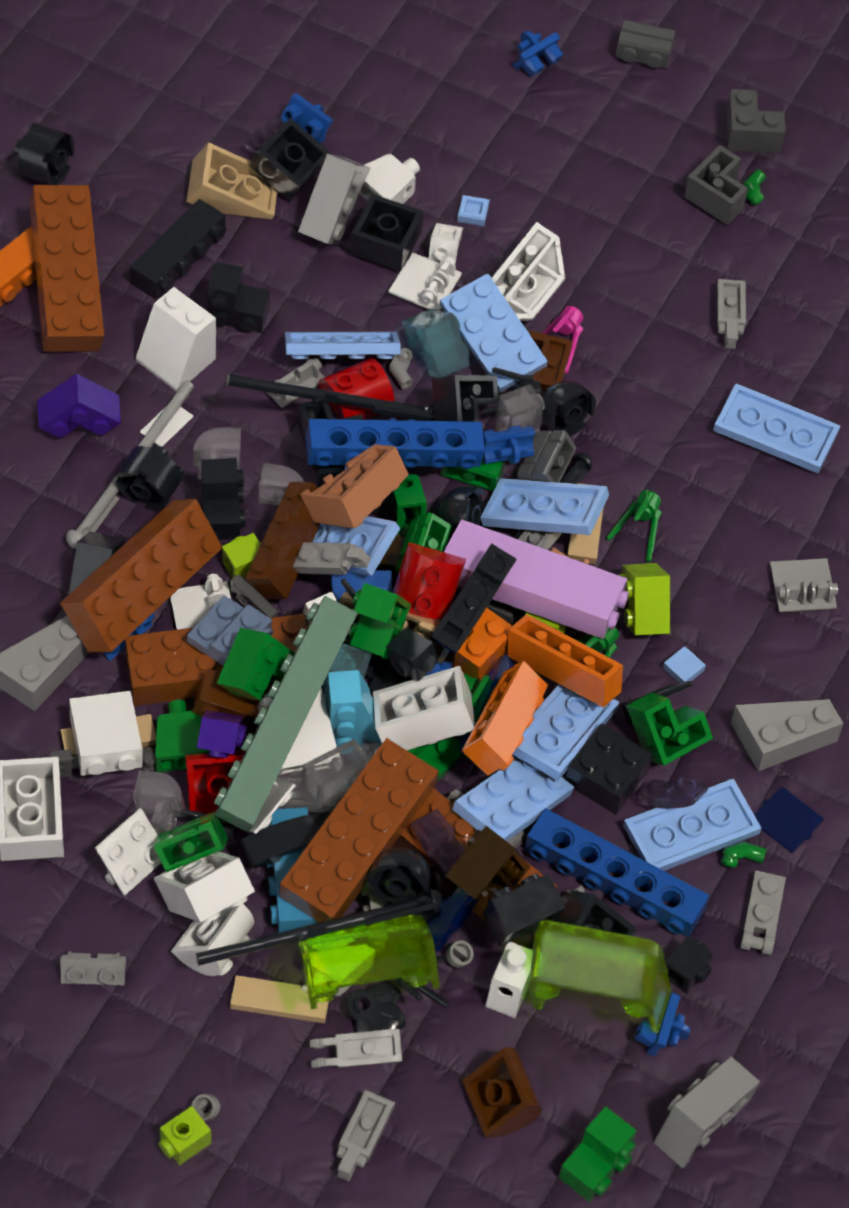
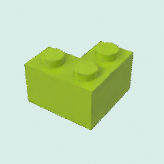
(647, 598)

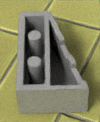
(333, 198)
(41, 663)
(785, 729)
(705, 1109)

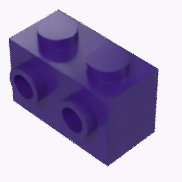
(221, 733)

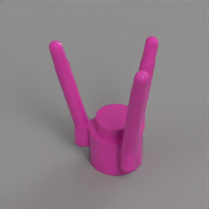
(567, 323)

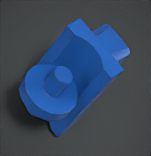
(529, 58)
(308, 117)
(508, 444)
(669, 1028)

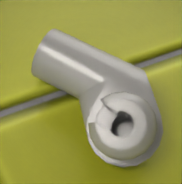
(399, 366)

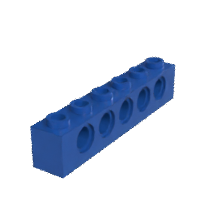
(416, 441)
(609, 858)

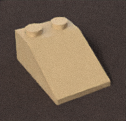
(230, 184)

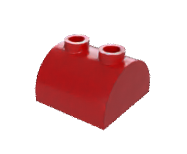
(361, 379)
(428, 580)
(206, 777)

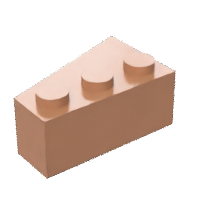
(358, 489)

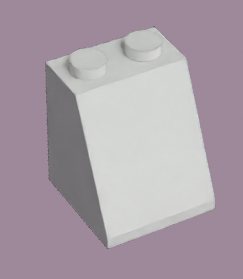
(177, 339)

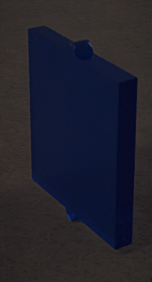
(788, 819)

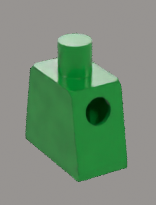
(409, 496)
(176, 737)

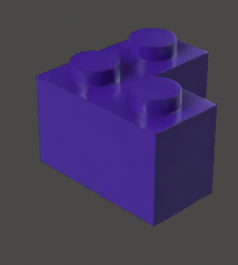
(78, 404)

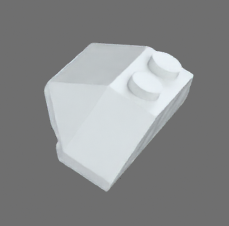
(531, 273)

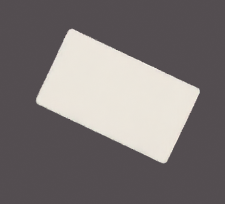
(176, 423)

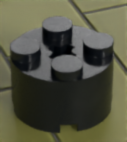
(44, 154)
(149, 477)

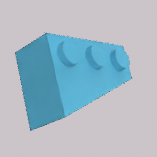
(350, 708)

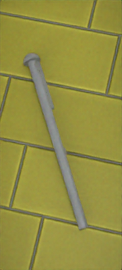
(109, 498)

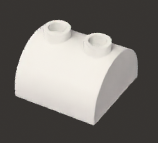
(227, 929)

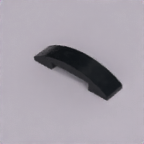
(473, 599)
(282, 839)

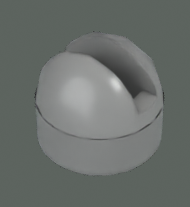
(462, 950)
(202, 1102)

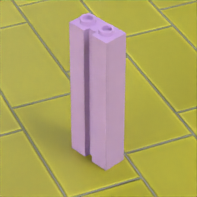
(545, 581)

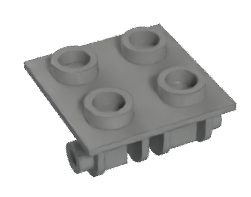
(803, 585)

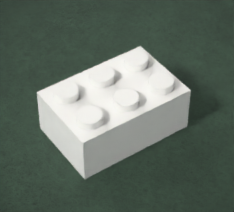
(424, 709)
(30, 809)
(205, 887)

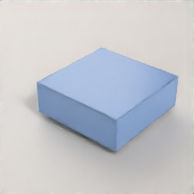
(473, 210)
(684, 666)

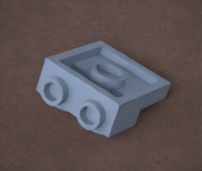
(220, 626)

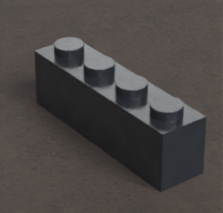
(178, 249)

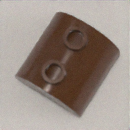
(502, 1094)

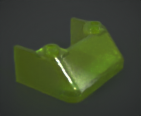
(368, 955)
(600, 965)

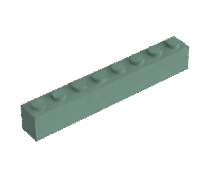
(285, 714)

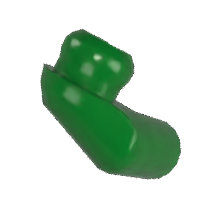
(752, 184)
(742, 850)

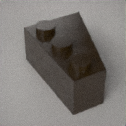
(488, 865)

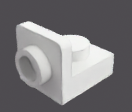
(445, 242)

